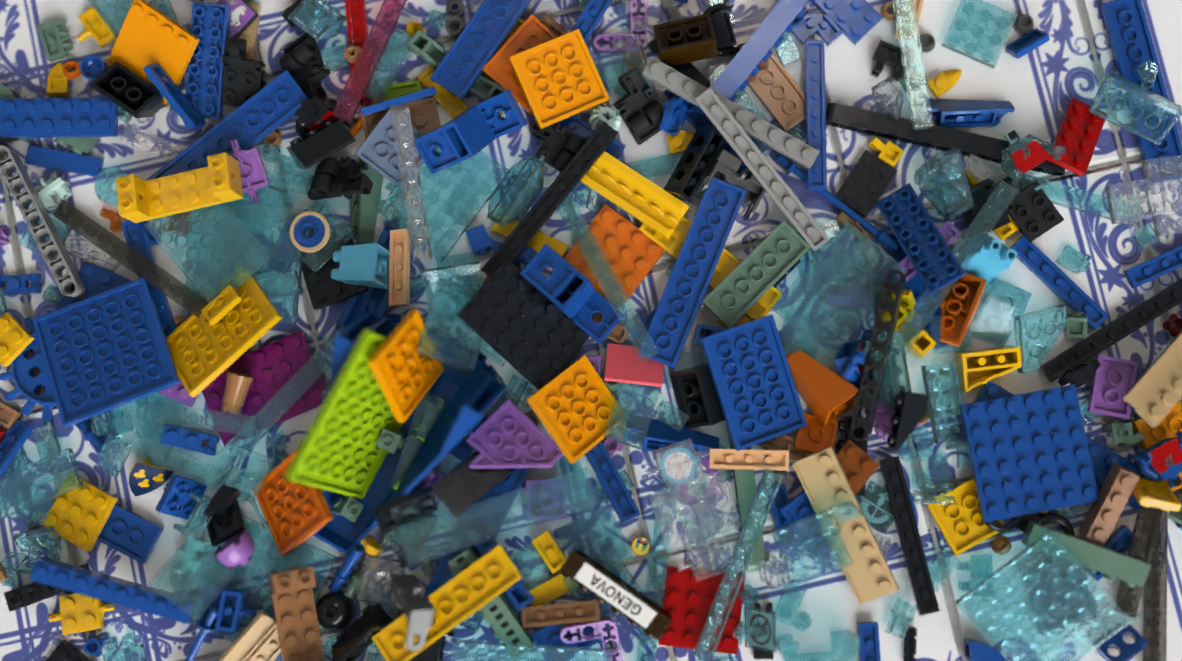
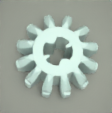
(604, 114)

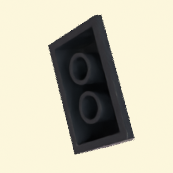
(128, 91)
(320, 143)
(697, 396)
(359, 635)

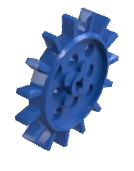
(26, 383)

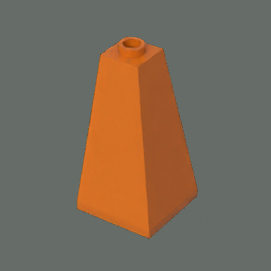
(820, 388)

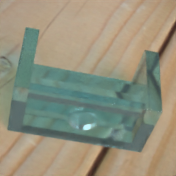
(197, 521)

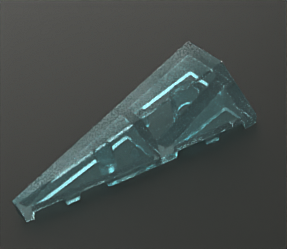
(423, 421)

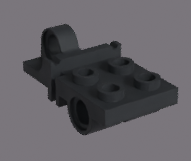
(304, 64)
(242, 75)
(639, 107)
(558, 145)
(338, 178)
(980, 193)
(1032, 210)

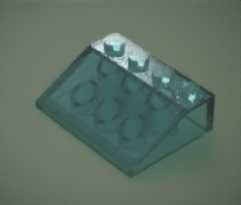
(945, 184)
(446, 335)

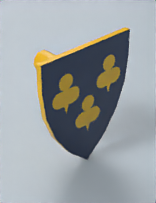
(147, 477)

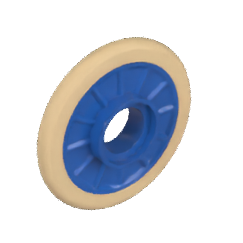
(298, 231)

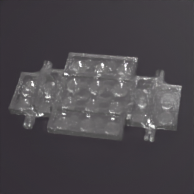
(1153, 197)
(693, 509)

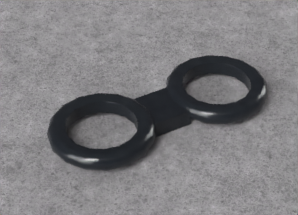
(1021, 522)

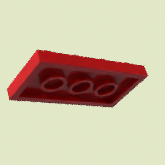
(1079, 137)

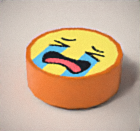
(640, 546)

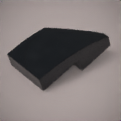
(222, 500)

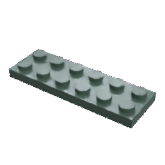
(756, 274)

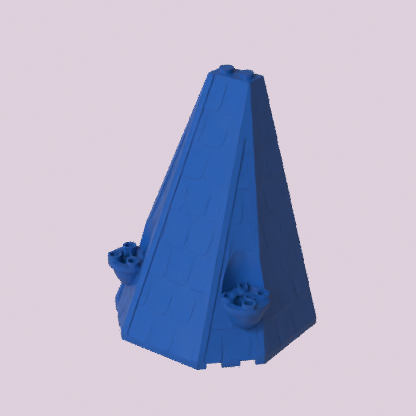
(464, 411)

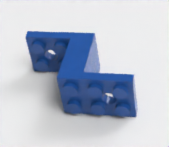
(470, 131)
(571, 293)

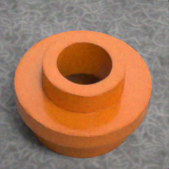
(68, 67)

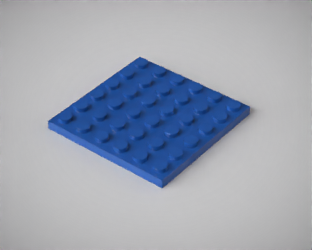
(105, 352)
(1029, 453)

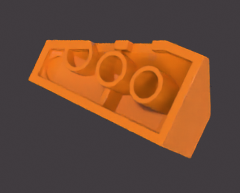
(960, 308)

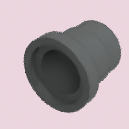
(450, 22)

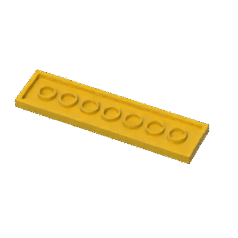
(453, 603)

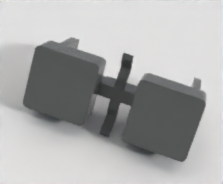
(723, 168)
(416, 608)

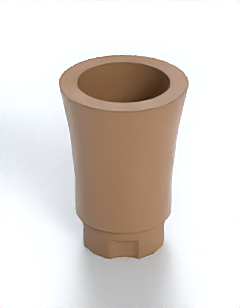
(235, 391)

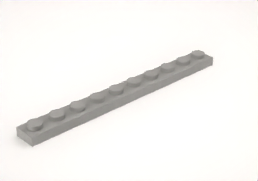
(751, 124)
(761, 169)

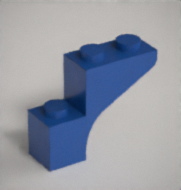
(482, 243)

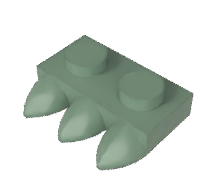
(54, 39)

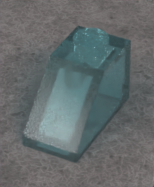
(113, 454)

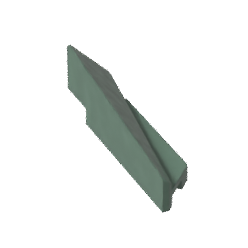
(362, 207)

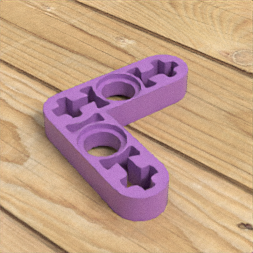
(630, 39)
(599, 632)

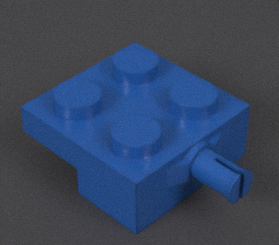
(230, 610)

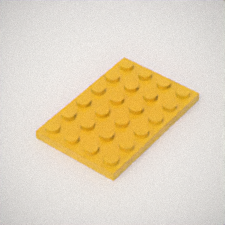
(207, 350)

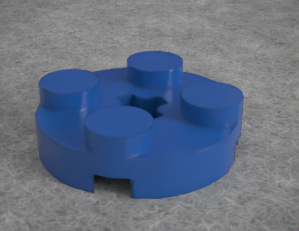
(674, 115)

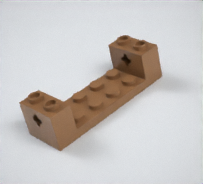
(296, 614)

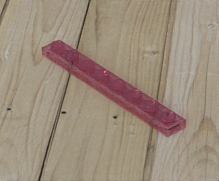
(368, 59)

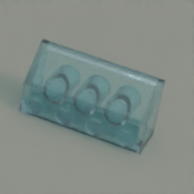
(1135, 108)

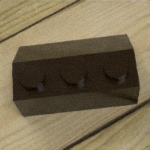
(686, 40)

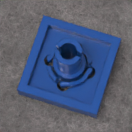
(177, 495)

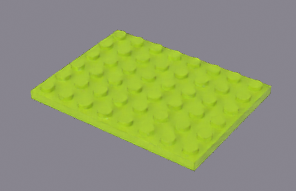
(342, 441)

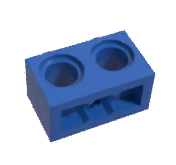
(1125, 650)

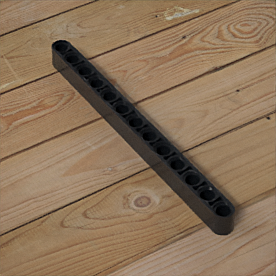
(936, 138)

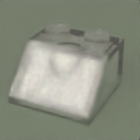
(376, 578)

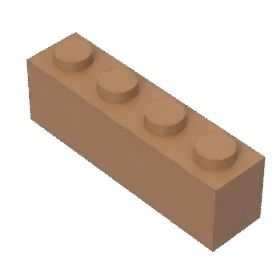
(1113, 498)

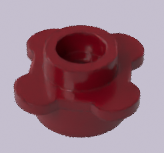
(1173, 319)

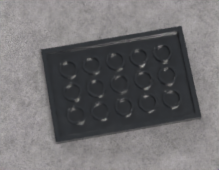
(523, 325)

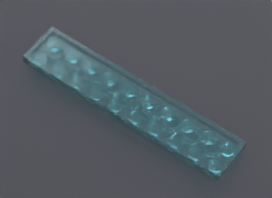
(498, 516)

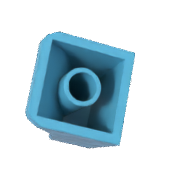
(991, 260)
(362, 265)

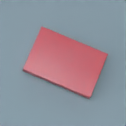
(626, 367)

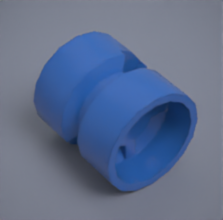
(93, 67)

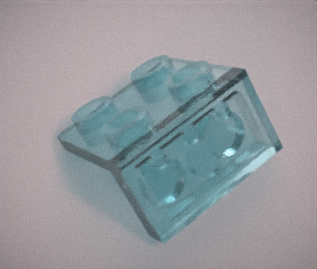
(112, 422)

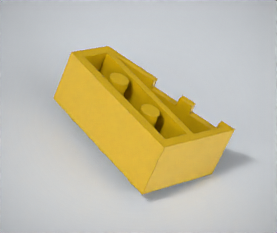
(985, 364)

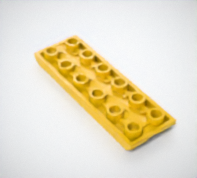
(635, 194)

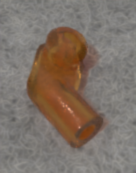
(114, 218)

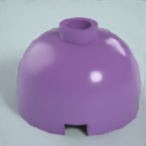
(236, 550)

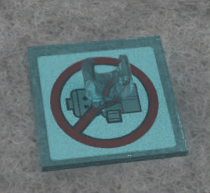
(761, 629)

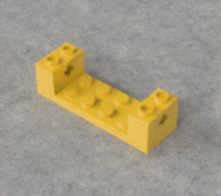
(180, 192)

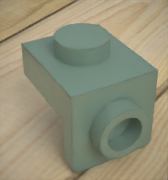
(1076, 325)
(1120, 431)
(390, 440)
(347, 507)

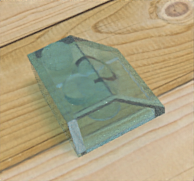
(318, 19)

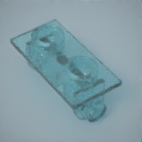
(276, 443)

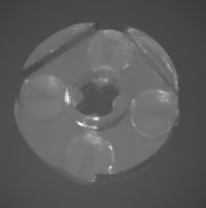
(781, 575)

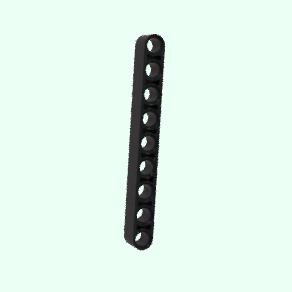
(884, 347)

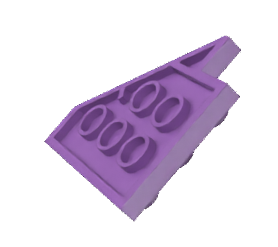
(512, 441)

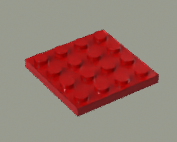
(690, 607)

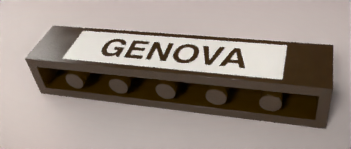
(617, 593)

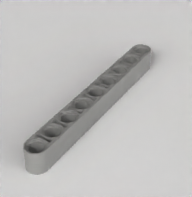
(46, 226)

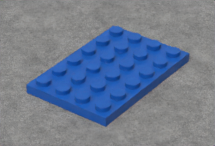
(753, 382)

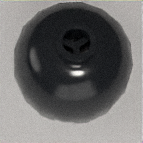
(343, 610)

